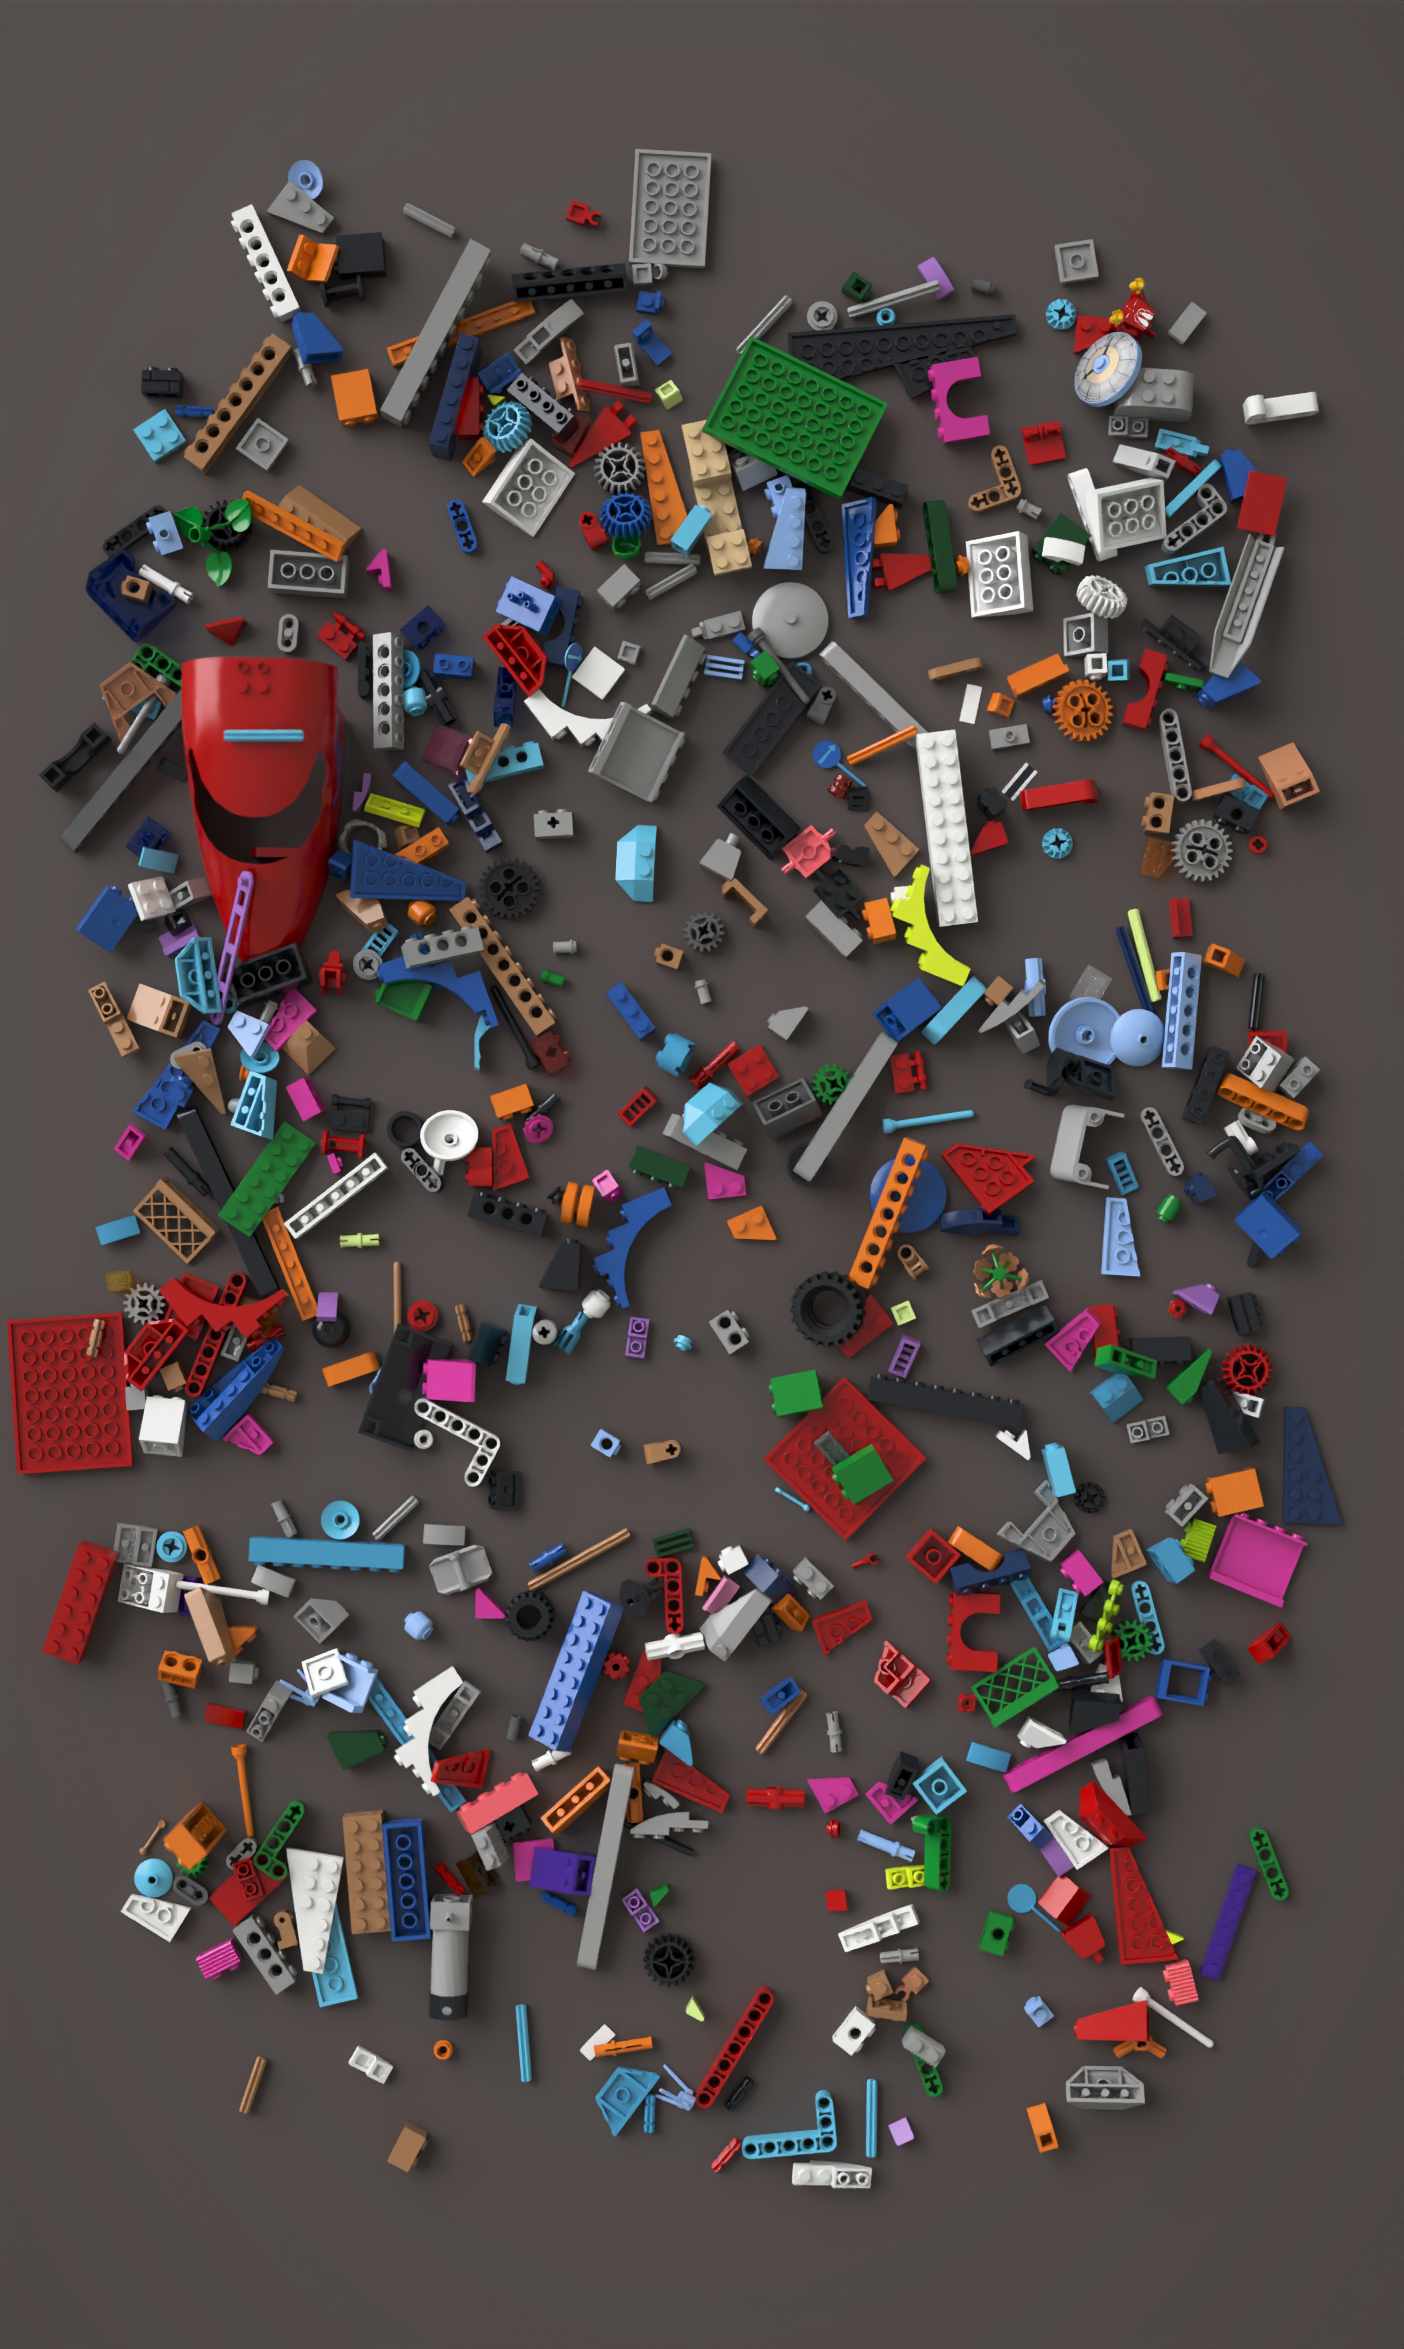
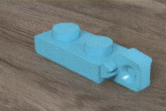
(1180, 442)

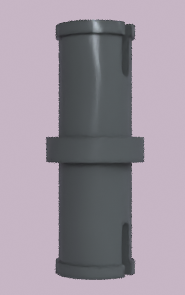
(171, 1698)

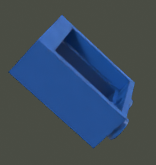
(1163, 1679)

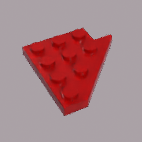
(989, 1173)

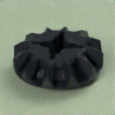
(1080, 1496)

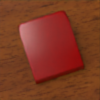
(836, 1900)

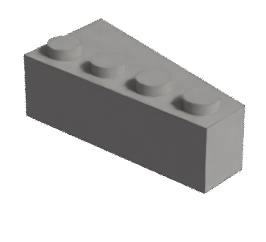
(714, 1145)

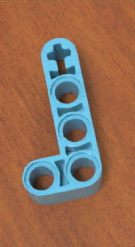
(954, 1010)

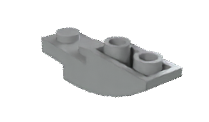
(548, 331)
(659, 1825)

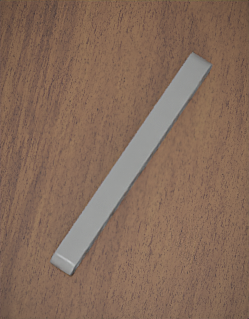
(605, 1866)

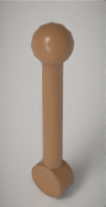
(161, 1824)

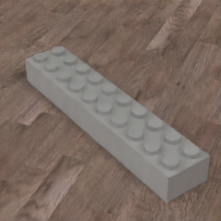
(436, 332)

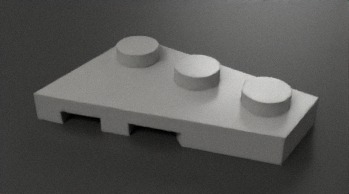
(301, 209)

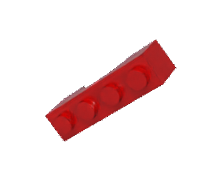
(1151, 667)

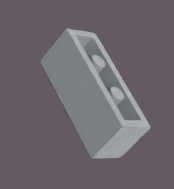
(834, 929)

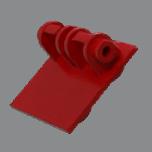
(1043, 442)

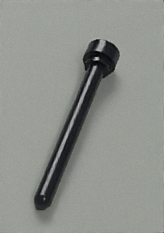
(532, 1060)

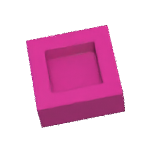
(335, 1163)

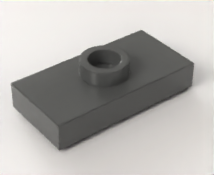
(831, 1448)

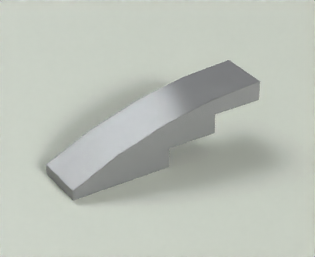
(1006, 1009)

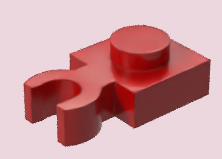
(579, 214)

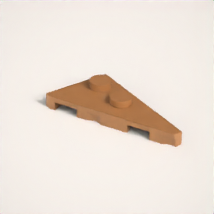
(202, 1071)

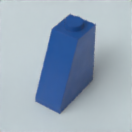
(314, 340)
(1235, 473)

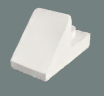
(1020, 1445)

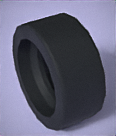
(390, 1129)

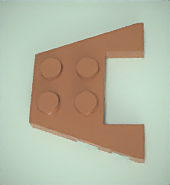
(129, 688)

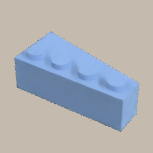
(787, 539)

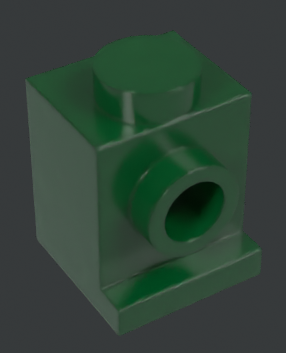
(857, 282)

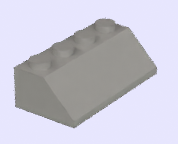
(678, 678)

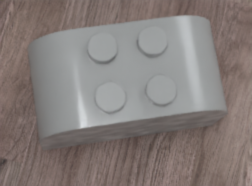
(1158, 396)

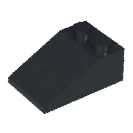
(486, 1344)

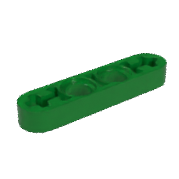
(1269, 1863)
(920, 2062)

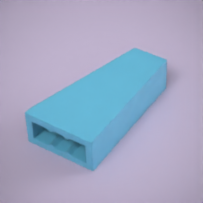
(521, 1344)

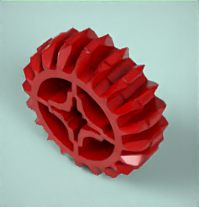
(1254, 1365)

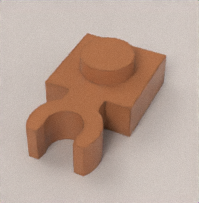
(914, 1981)

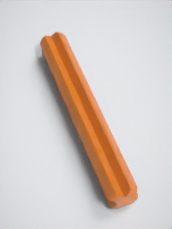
(882, 745)

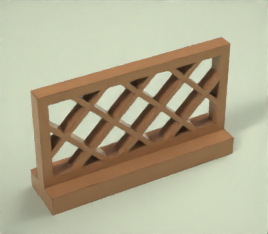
(189, 1210)

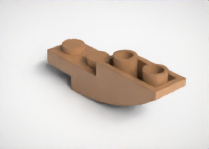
(114, 1019)

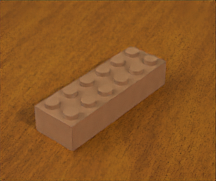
(366, 1871)

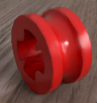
(1261, 840)

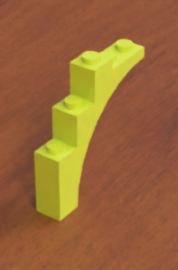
(919, 934)

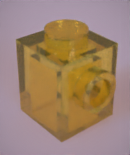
(119, 1281)

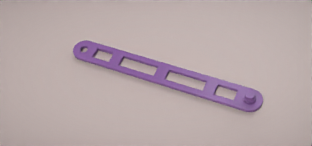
(245, 884)

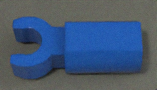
(745, 645)

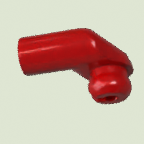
(547, 575)

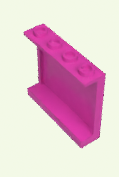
(1256, 1558)

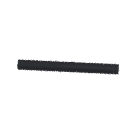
(666, 1841)

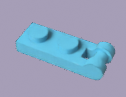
(1064, 1614)

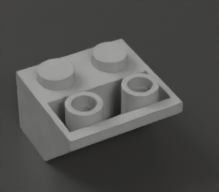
(749, 470)
(1265, 1064)

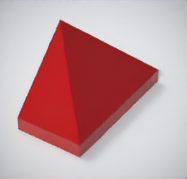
(227, 630)
(1112, 1657)

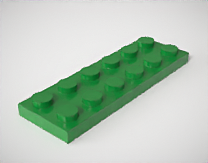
(266, 1179)

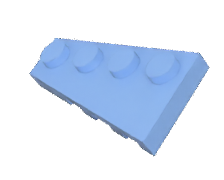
(1118, 1244)

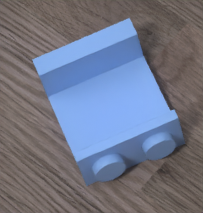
(360, 1679)

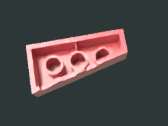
(496, 1802)

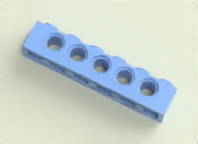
(1181, 1011)

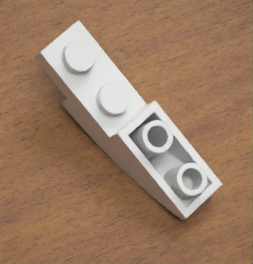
(832, 2173)

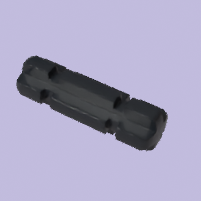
(739, 2094)

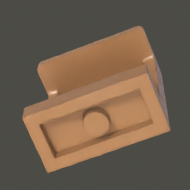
(759, 910)

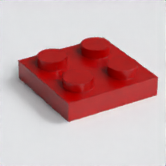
(753, 1070)

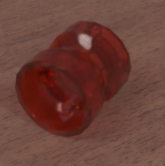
(839, 786)

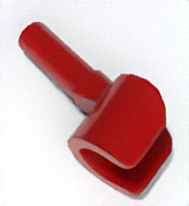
(866, 1560)

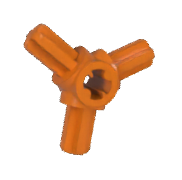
(1151, 2046)

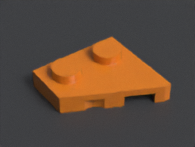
(752, 1225)

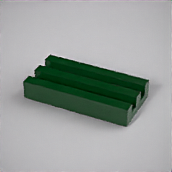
(674, 1550)

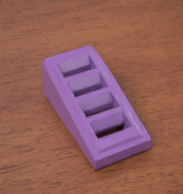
(908, 1340)

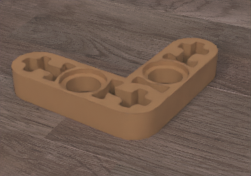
(1002, 489)

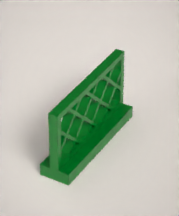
(1022, 1702)

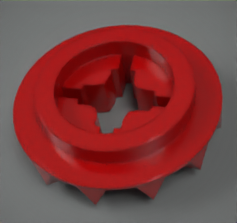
(414, 1312)

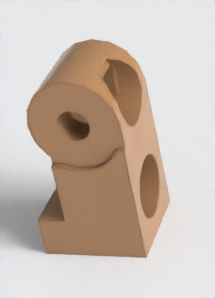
(285, 1922)

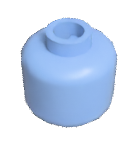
(418, 1625)

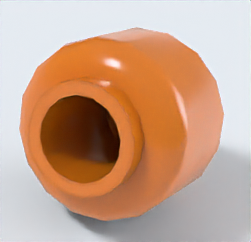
(421, 912)

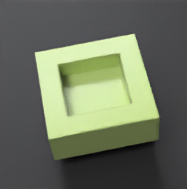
(903, 1313)

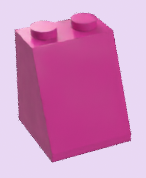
(449, 1379)

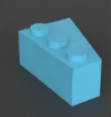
(257, 1106)

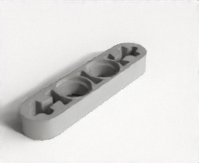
(1164, 1140)

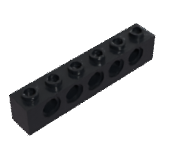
(569, 282)

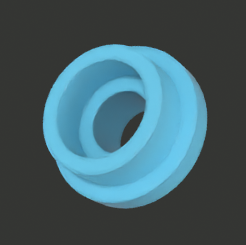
(888, 312)
(683, 1343)

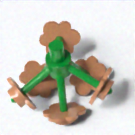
(1005, 1265)

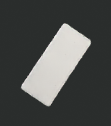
(602, 2036)

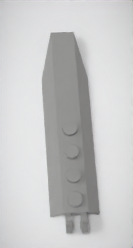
(1244, 603)

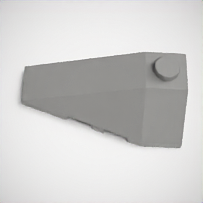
(730, 1625)

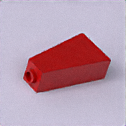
(1117, 2024)

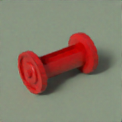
(343, 1144)

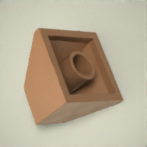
(308, 1047)

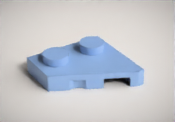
(248, 1031)

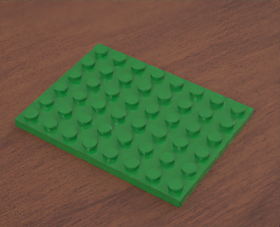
(795, 417)

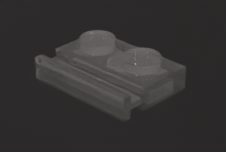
(1091, 984)

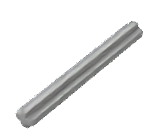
(893, 299)

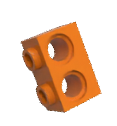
(178, 1673)

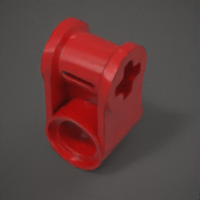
(593, 533)

